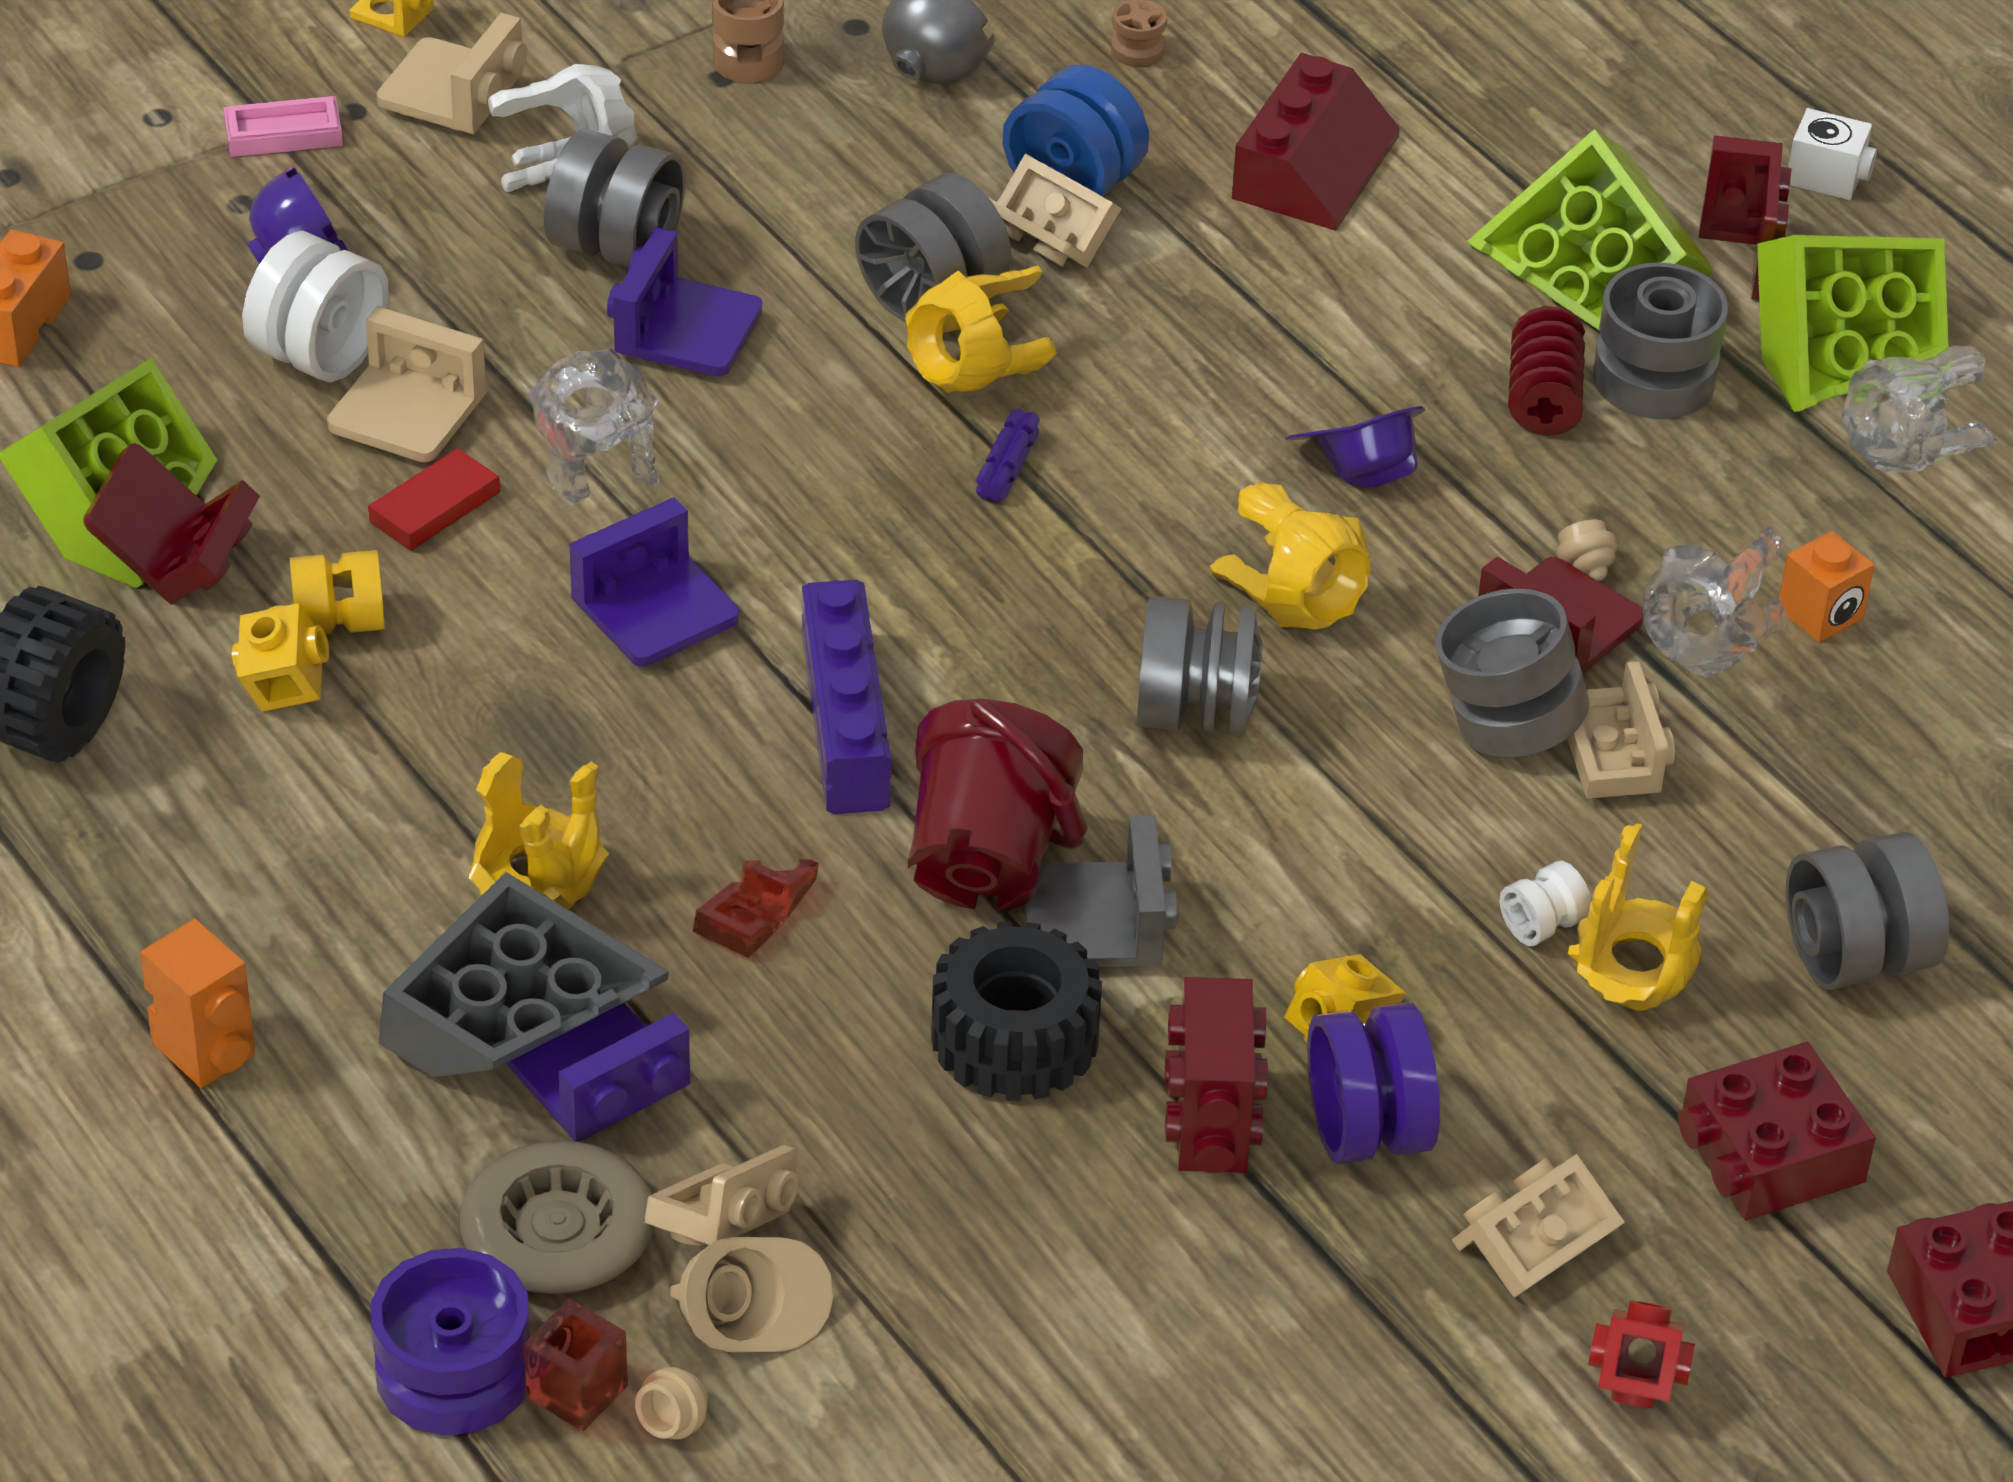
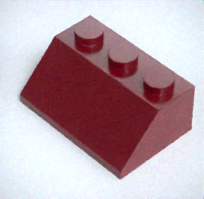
(1313, 144)

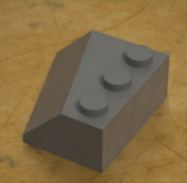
(507, 982)

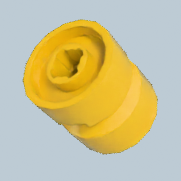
(314, 585)

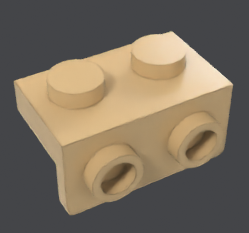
(1056, 212)
(1621, 740)
(727, 1198)

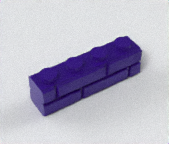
(846, 697)

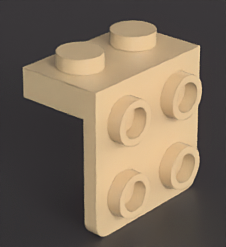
(454, 82)
(414, 390)

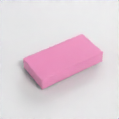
(283, 126)

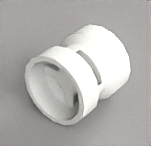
(1541, 905)

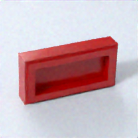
(434, 499)

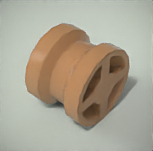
(1138, 32)

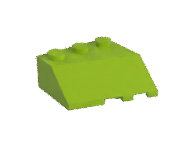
(1585, 226)
(1847, 302)
(73, 453)

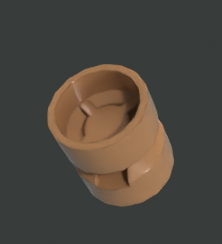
(748, 39)

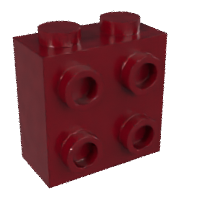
(1215, 1074)
(1776, 1131)
(1959, 1285)

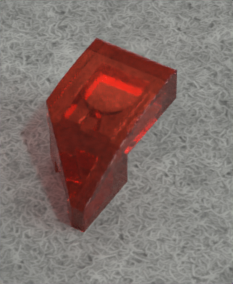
(754, 908)

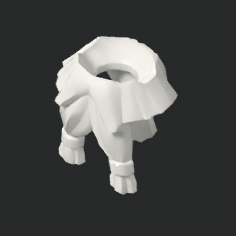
(587, 96)

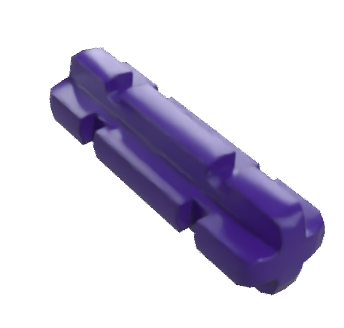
(1007, 455)

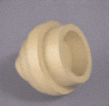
(1588, 547)
(671, 1403)

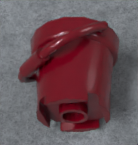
(992, 800)

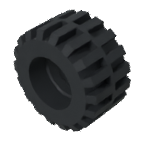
(56, 672)
(1016, 1049)

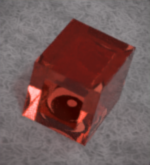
(576, 1364)

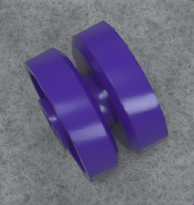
(1373, 1082)
(450, 1341)

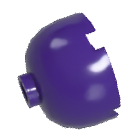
(286, 208)

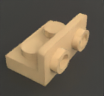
(1542, 1225)

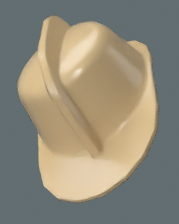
(755, 1294)

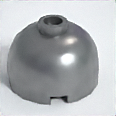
(935, 38)

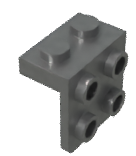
(1112, 906)

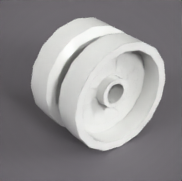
(313, 305)

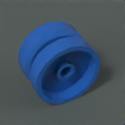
(1080, 127)

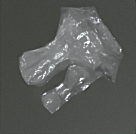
(616, 410)
(1912, 425)
(1700, 580)

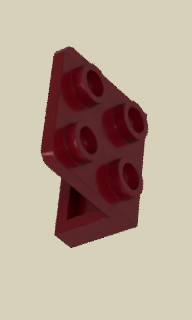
(1745, 195)
(164, 527)
(1594, 612)

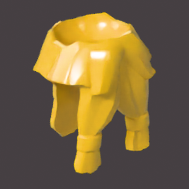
(985, 353)
(1301, 581)
(560, 849)
(1623, 921)

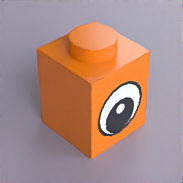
(1826, 586)

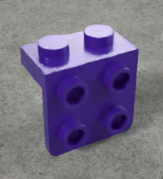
(675, 317)
(646, 587)
(606, 1069)

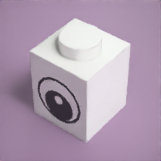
(1831, 154)

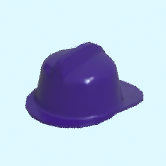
(1373, 449)

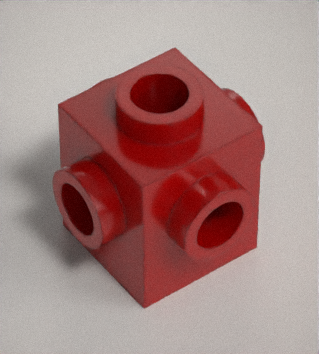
(1637, 1382)

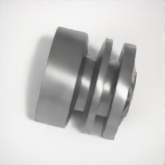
(1197, 666)

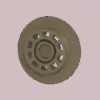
(558, 1234)

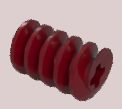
(1547, 370)

